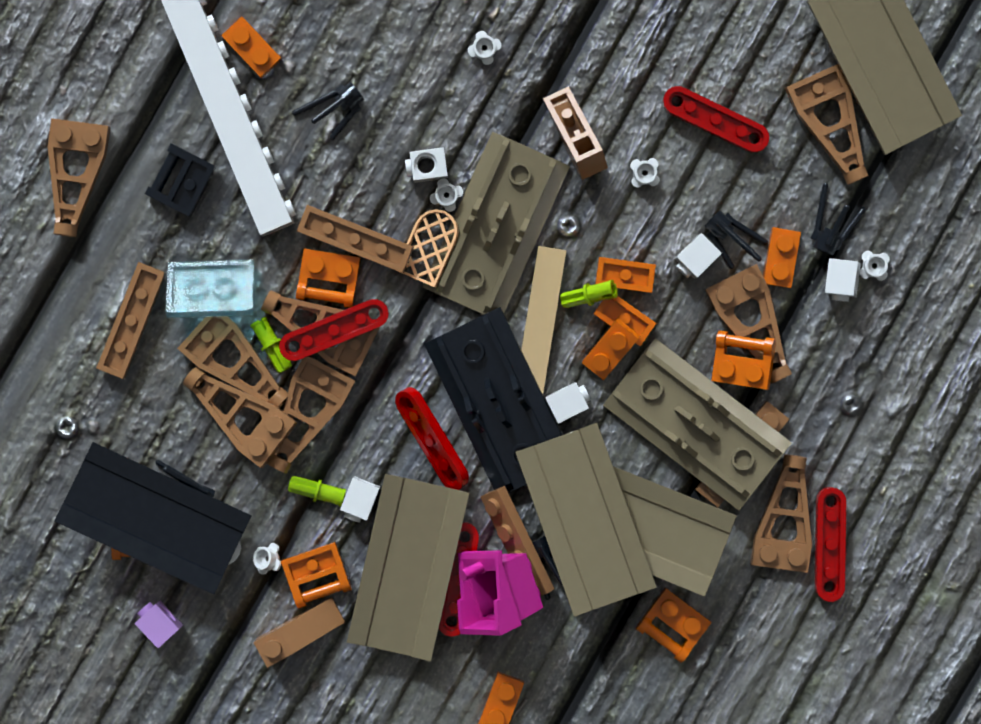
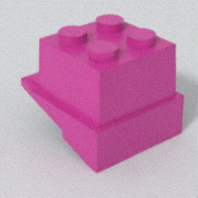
(495, 592)

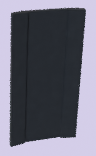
(493, 394)
(153, 518)

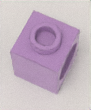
(157, 623)

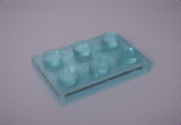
(210, 288)

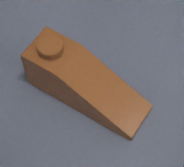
(575, 133)
(298, 632)

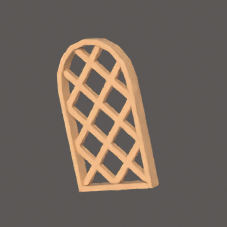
(450, 246)

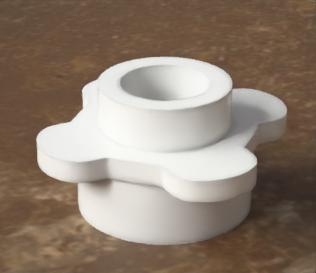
(492, 46)
(638, 178)
(443, 187)
(882, 265)
(261, 557)

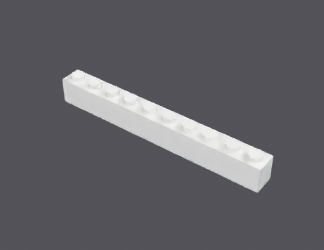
(230, 115)

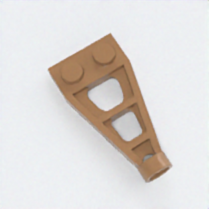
(817, 90)
(77, 137)
(738, 289)
(209, 336)
(347, 355)
(324, 381)
(266, 436)
(781, 553)

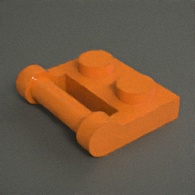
(330, 268)
(743, 370)
(314, 565)
(679, 617)

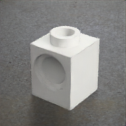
(436, 155)
(696, 257)
(842, 279)
(568, 402)
(359, 499)

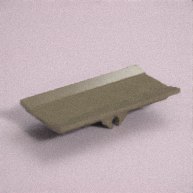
(886, 68)
(498, 224)
(697, 424)
(585, 519)
(677, 532)
(408, 567)

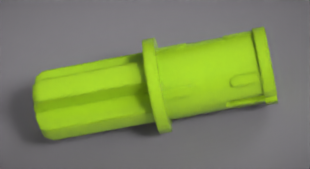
(589, 294)
(270, 344)
(316, 490)

